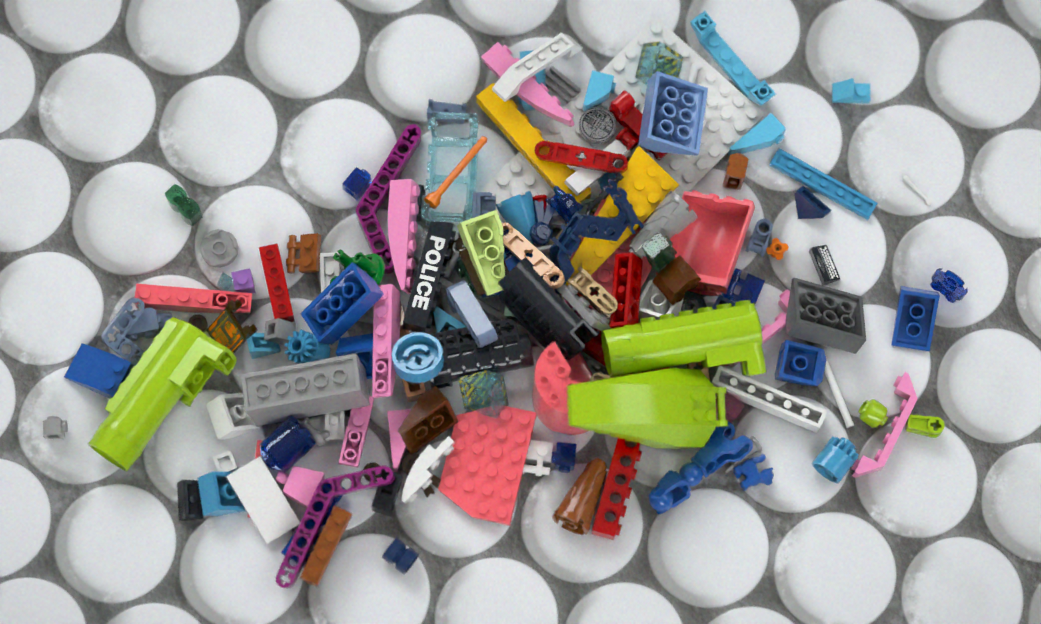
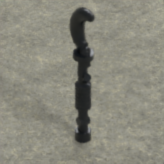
(603, 194)

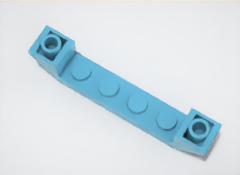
(730, 63)

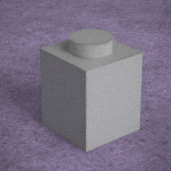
(278, 330)

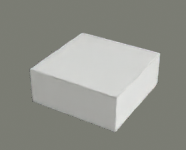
(225, 462)

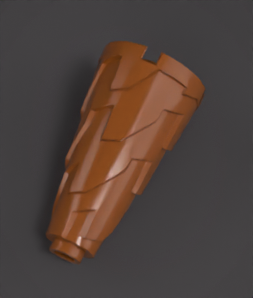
(581, 499)

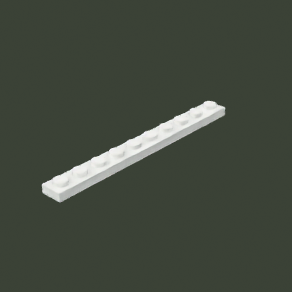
(336, 420)

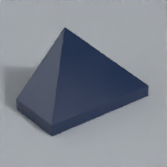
(809, 206)

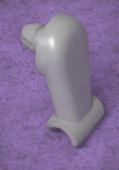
(453, 261)
(317, 437)

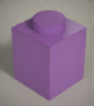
(243, 281)

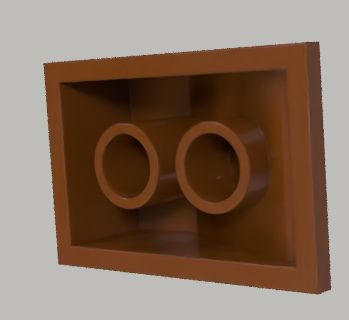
(427, 420)

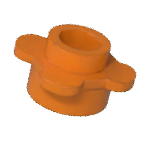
(777, 244)

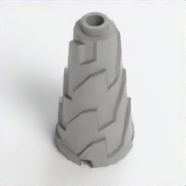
(668, 219)

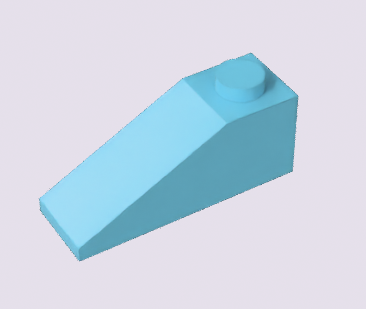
(761, 136)

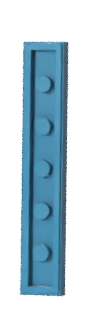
(823, 184)

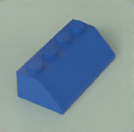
(341, 304)

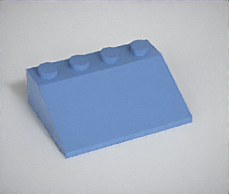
(672, 115)

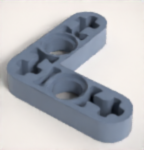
(120, 338)

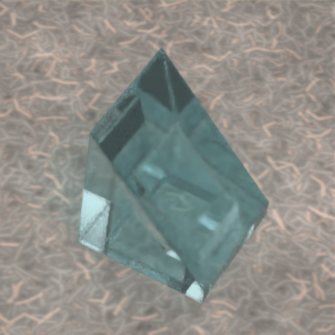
(225, 281)

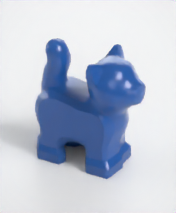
(751, 473)

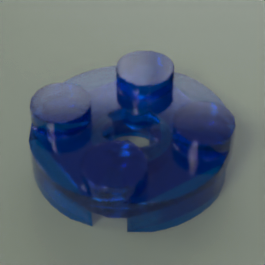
(949, 285)

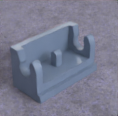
(445, 108)
(483, 203)

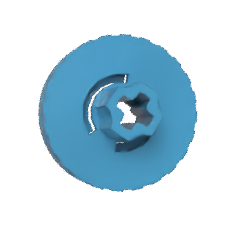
(419, 366)

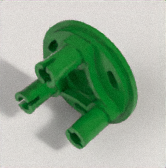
(370, 263)

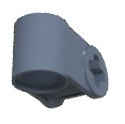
(759, 241)

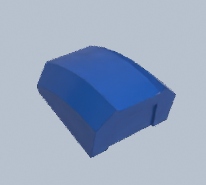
(800, 364)

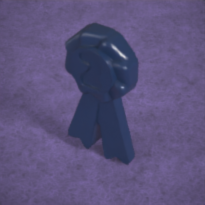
(541, 231)

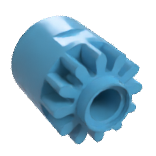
(306, 348)
(835, 459)

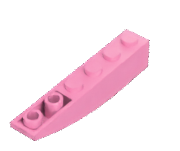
(499, 59)
(402, 229)
(385, 335)

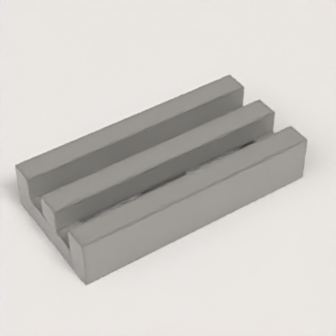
(548, 74)

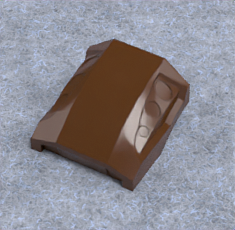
(676, 280)

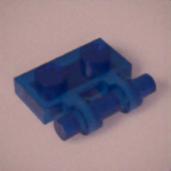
(750, 287)

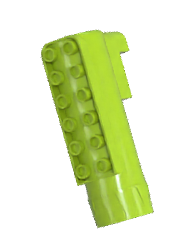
(707, 336)
(171, 367)

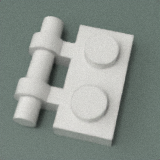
(539, 452)

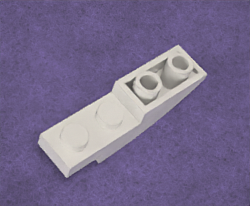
(419, 475)

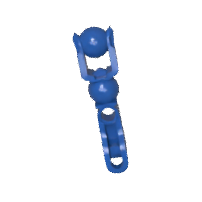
(675, 486)

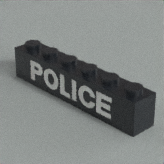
(428, 275)

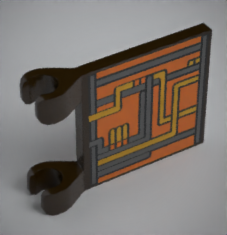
(227, 329)

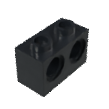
(387, 495)

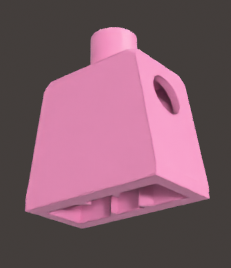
(300, 484)

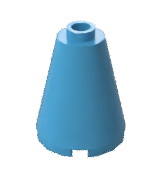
(519, 213)

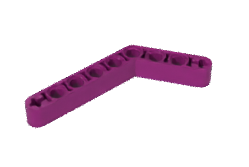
(383, 190)
(319, 517)

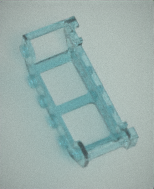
(427, 212)

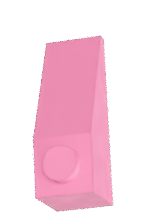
(398, 448)

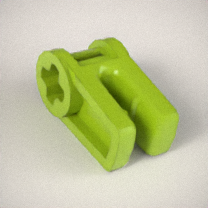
(923, 425)

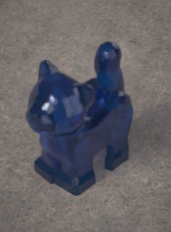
(564, 204)

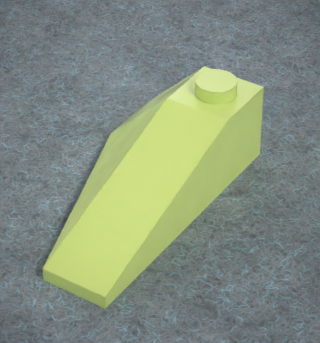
(485, 247)

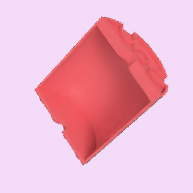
(713, 239)
(550, 391)

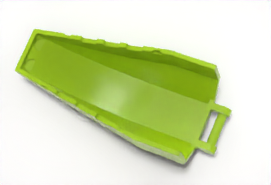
(652, 408)

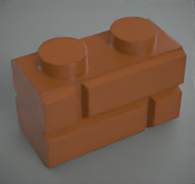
(735, 171)

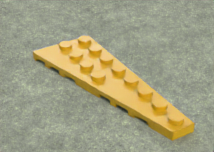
(645, 188)

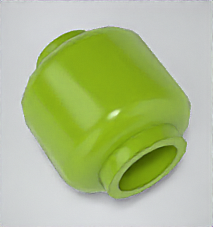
(873, 413)

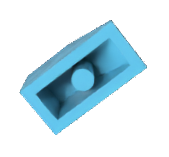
(598, 89)

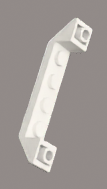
(533, 63)

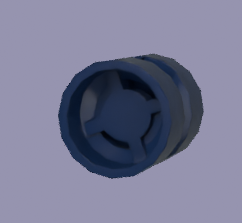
(401, 556)

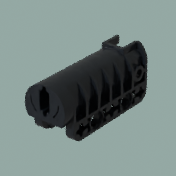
(543, 310)
(466, 358)

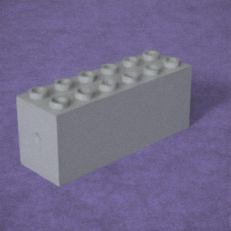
(305, 389)

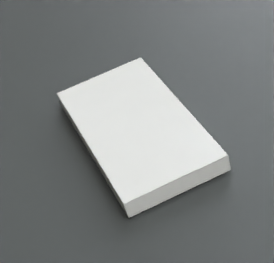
(263, 500)

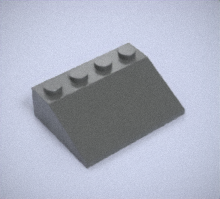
(825, 316)

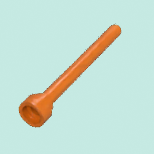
(435, 197)

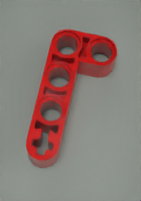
(629, 116)

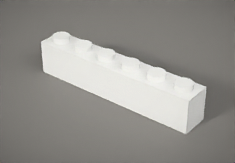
(770, 399)

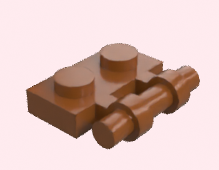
(309, 253)

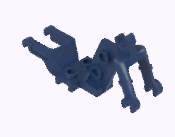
(592, 227)

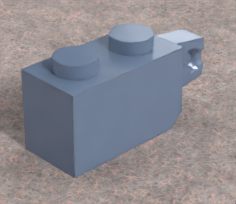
(147, 325)

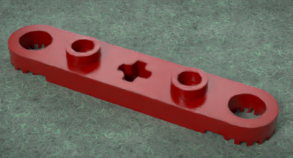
(567, 155)

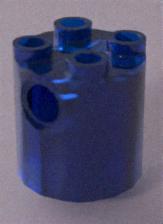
(286, 445)

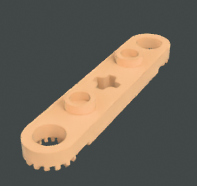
(519, 246)

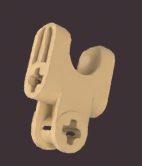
(603, 302)

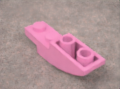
(356, 435)

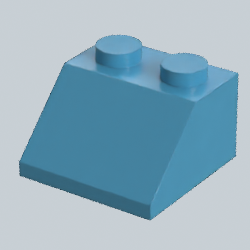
(218, 495)

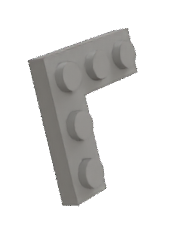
(581, 305)

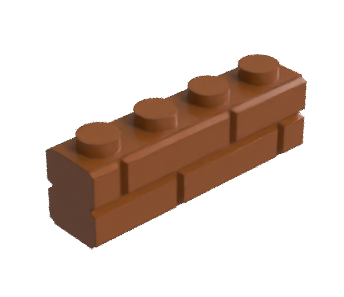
(325, 546)

